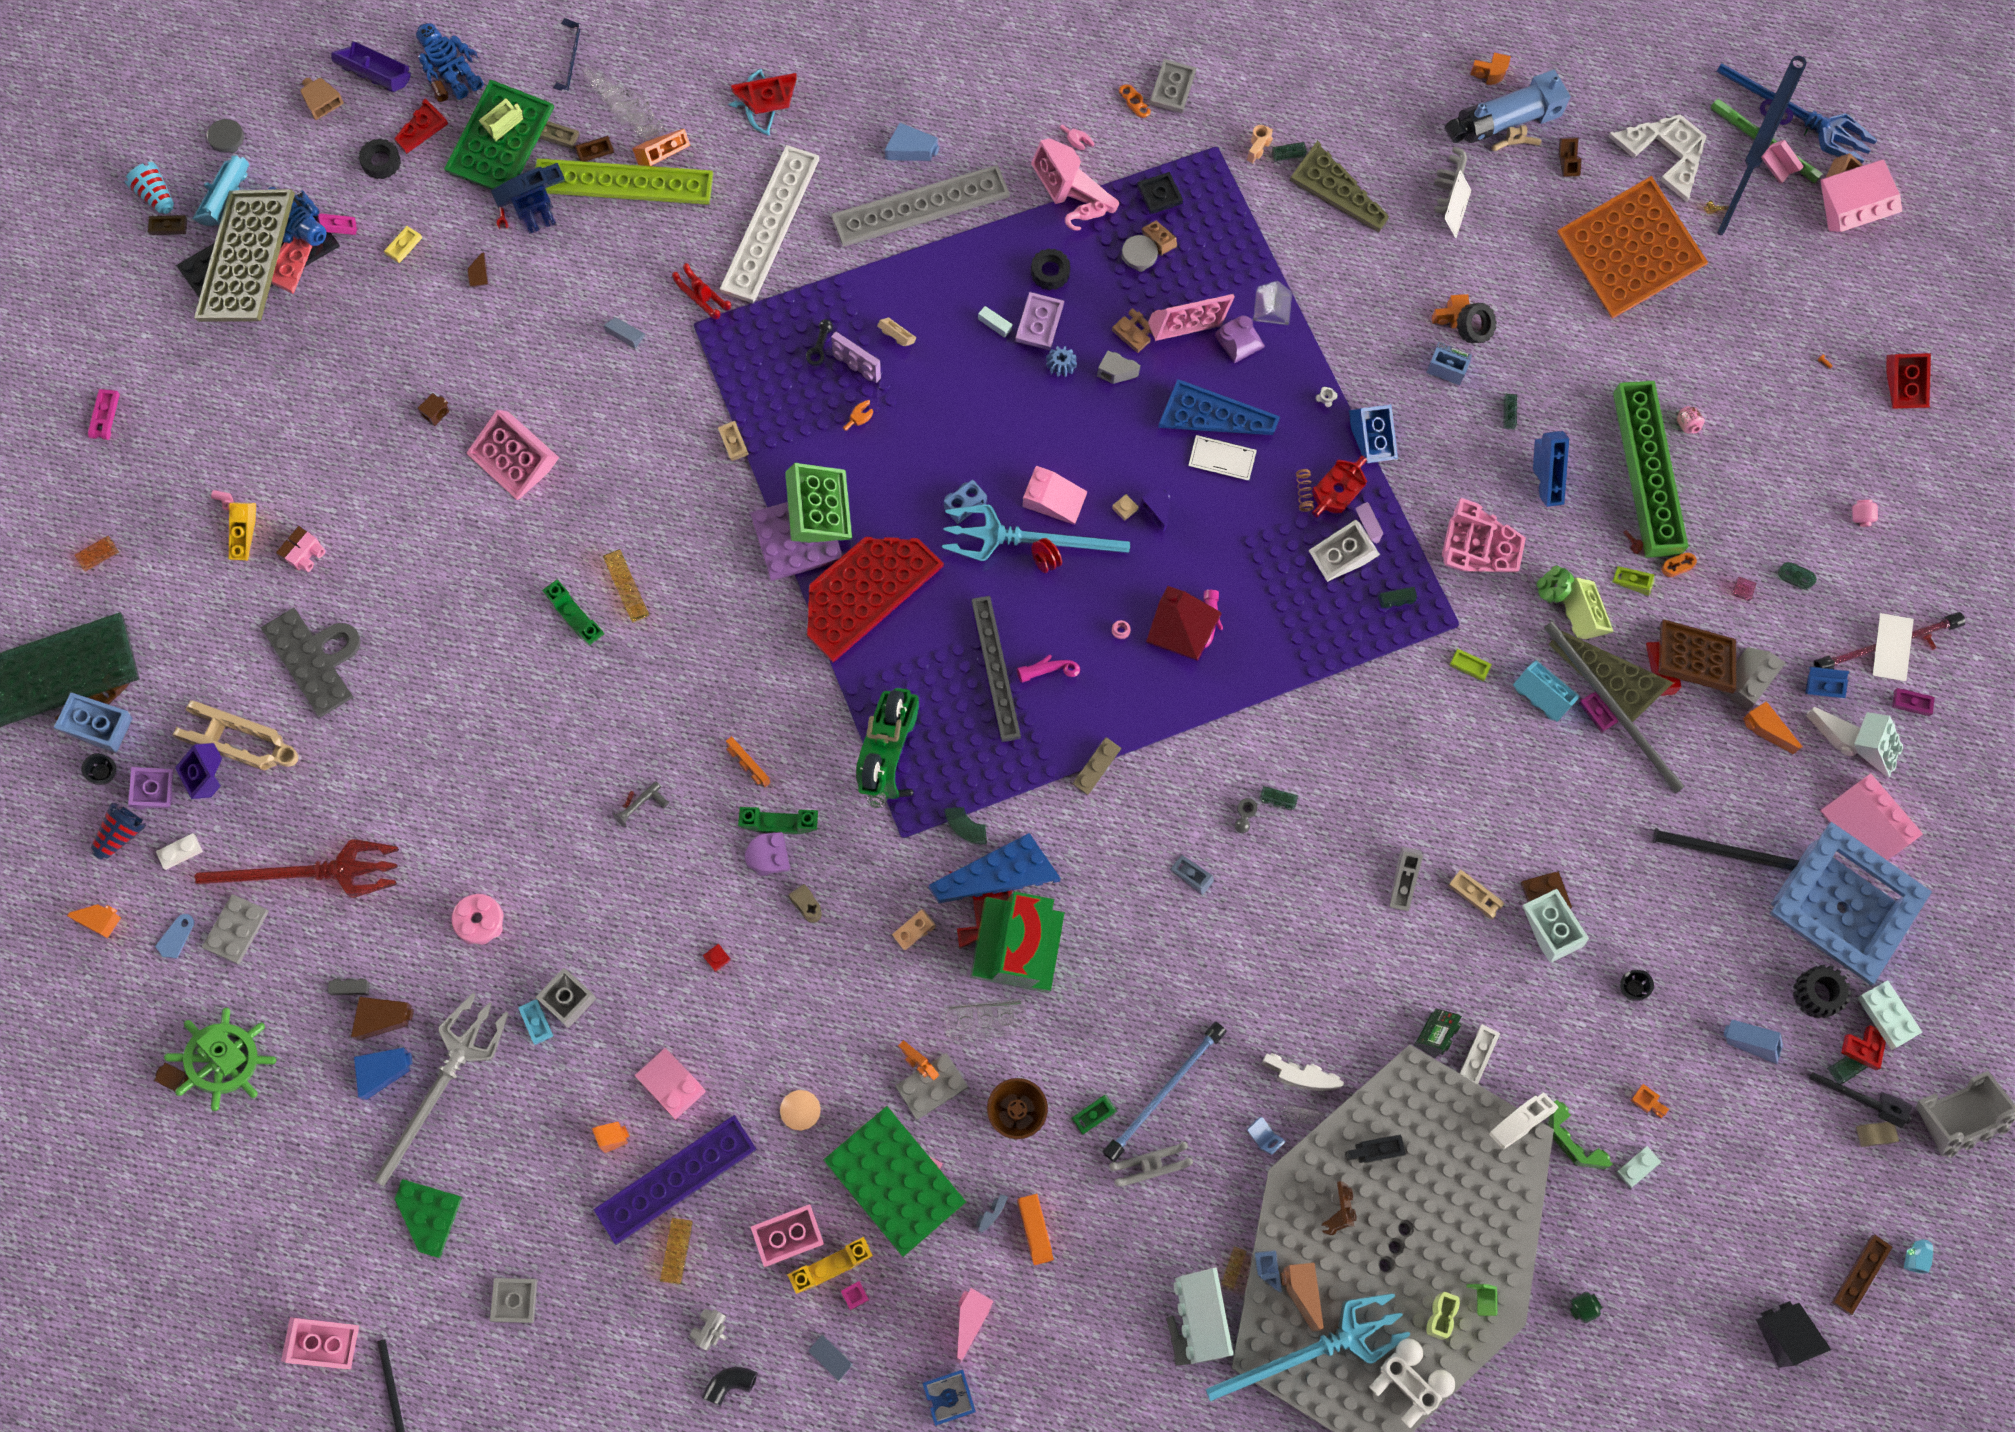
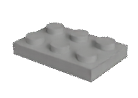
(1173, 86)
(235, 929)
(924, 1094)

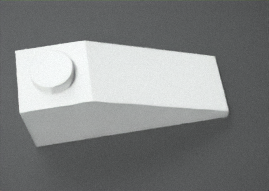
(1837, 731)

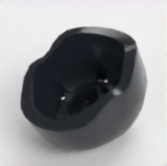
(101, 773)
(1634, 988)

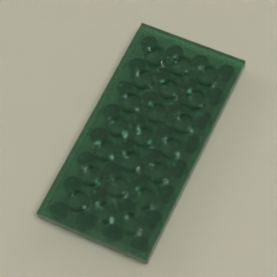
(73, 661)

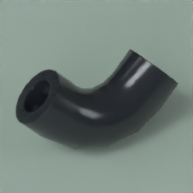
(729, 1379)

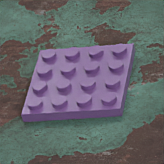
(787, 556)

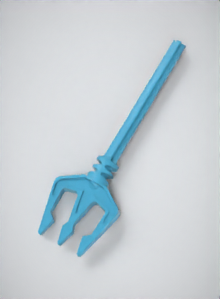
(994, 534)
(1348, 1336)

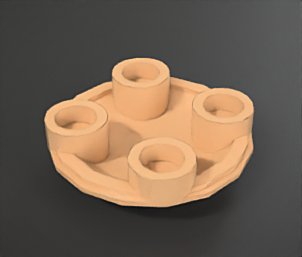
(800, 1110)

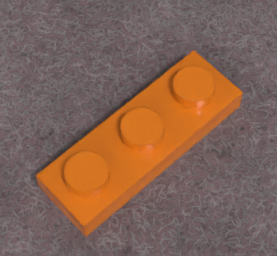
(747, 762)

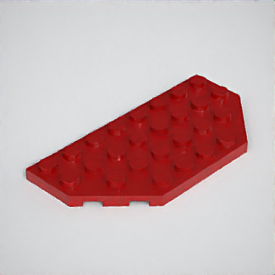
(865, 589)

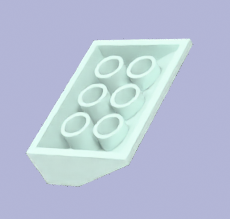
(1203, 1316)

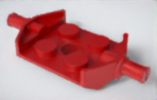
(1342, 474)

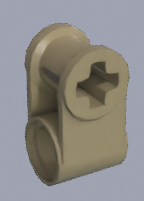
(804, 901)

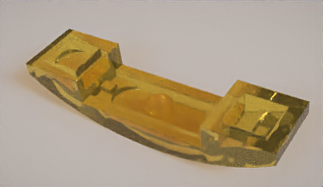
(626, 586)

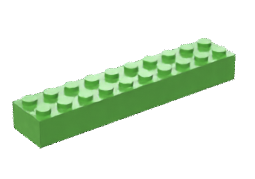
(1650, 469)

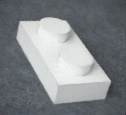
(179, 851)

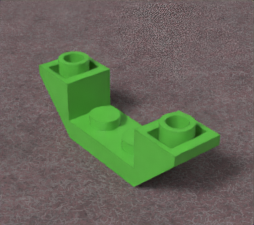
(1596, 1159)

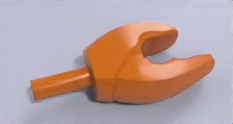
(857, 417)

